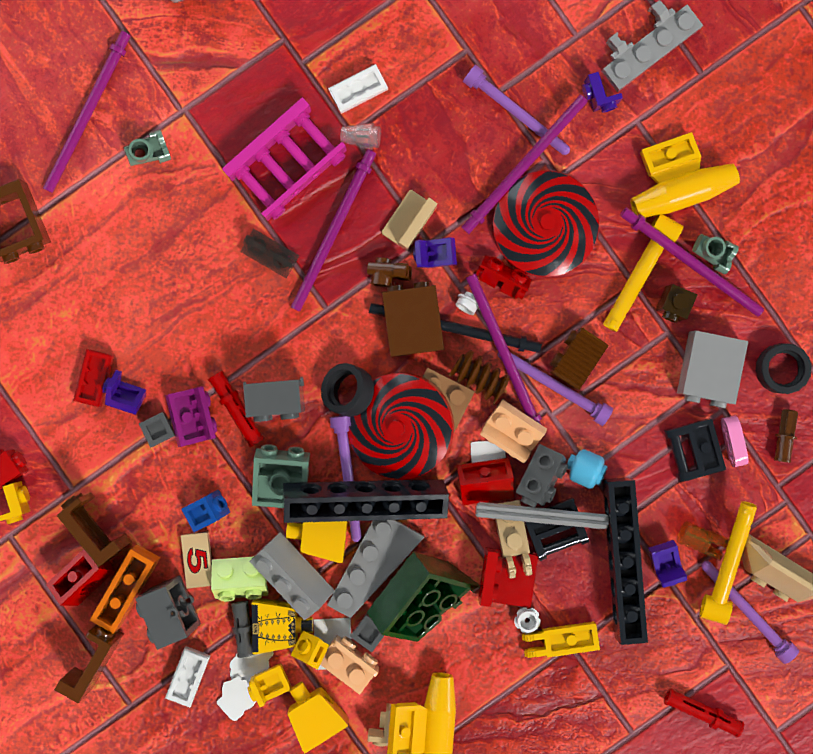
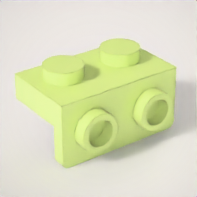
(237, 579)

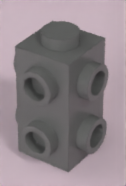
(541, 476)

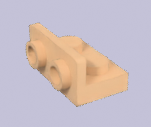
(513, 431)
(350, 664)

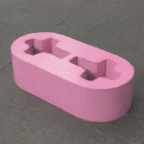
(734, 441)

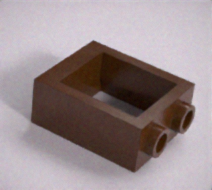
(34, 244)

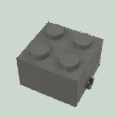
(274, 398)
(167, 612)

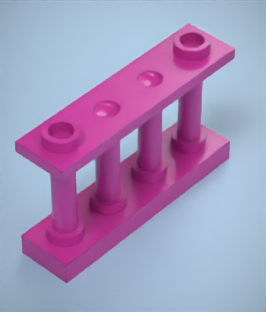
(279, 133)

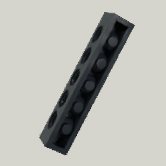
(364, 500)
(625, 561)

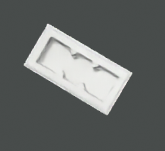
(358, 89)
(187, 676)

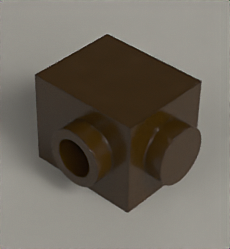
(676, 303)

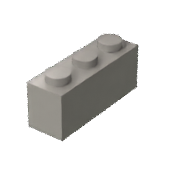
(292, 576)

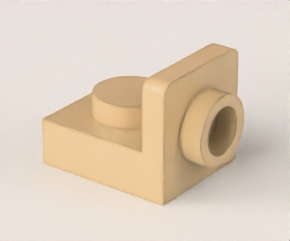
(380, 736)

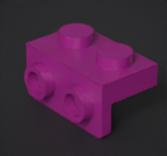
(191, 416)

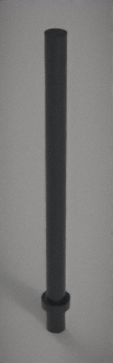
(520, 343)

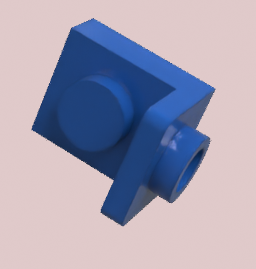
(206, 510)

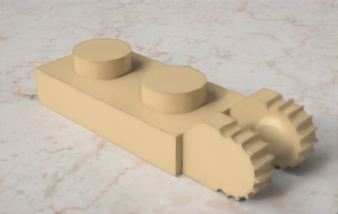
(513, 543)

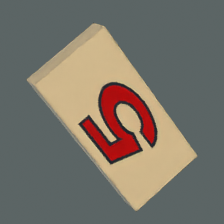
(197, 559)

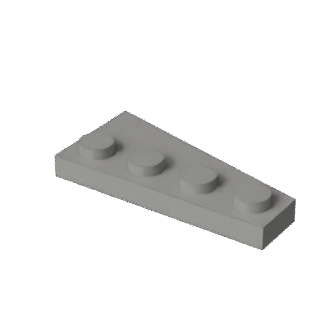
(375, 559)

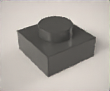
(157, 429)
(367, 634)

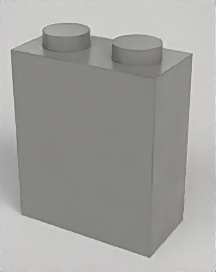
(712, 368)

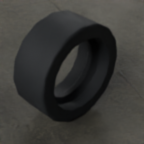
(803, 363)
(331, 385)

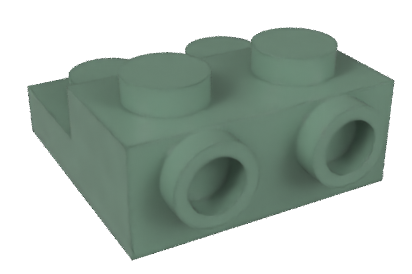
(273, 469)

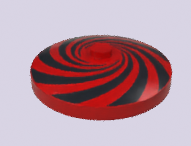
(546, 224)
(403, 427)

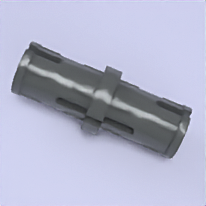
(242, 628)

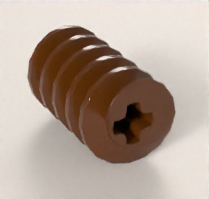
(480, 376)

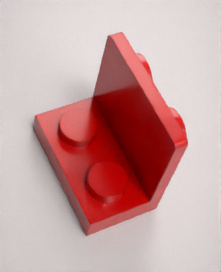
(498, 587)

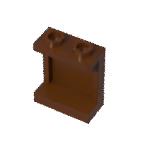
(412, 319)
(88, 532)
(77, 683)

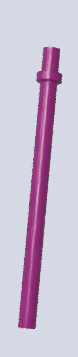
(117, 51)
(363, 169)
(478, 215)
(639, 223)
(502, 348)

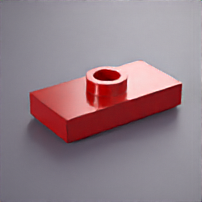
(93, 374)

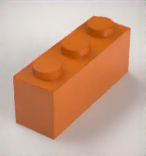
(125, 589)

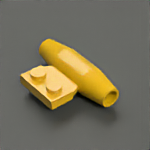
(679, 178)
(426, 728)

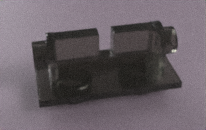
(269, 253)

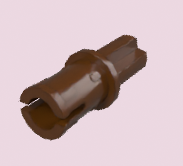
(786, 435)

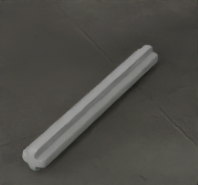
(542, 515)

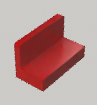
(486, 481)

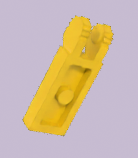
(563, 640)

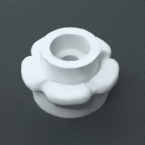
(467, 303)
(527, 627)

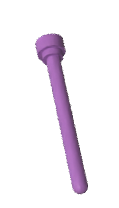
(477, 79)
(598, 411)
(341, 426)
(784, 649)

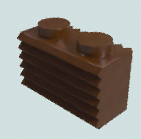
(578, 358)

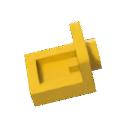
(17, 499)
(310, 650)
(268, 684)

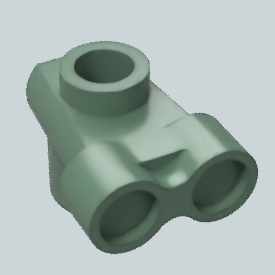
(153, 146)
(716, 252)

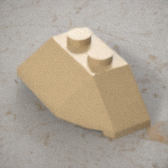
(777, 571)

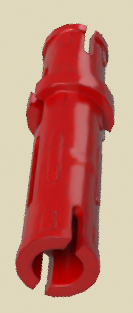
(235, 408)
(714, 717)

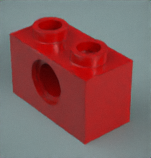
(78, 579)

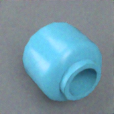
(586, 468)

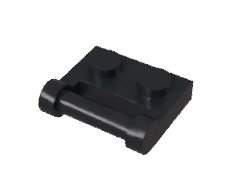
(703, 446)
(540, 531)

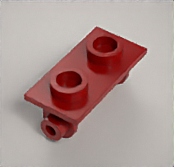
(514, 280)

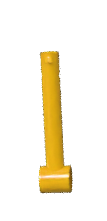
(641, 272)
(717, 606)

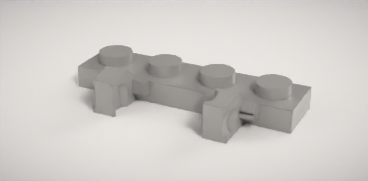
(633, 60)

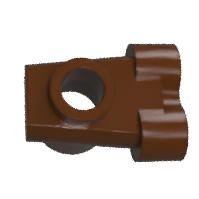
(383, 271)

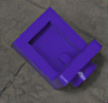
(594, 91)
(435, 253)
(123, 395)
(667, 564)

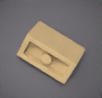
(409, 219)

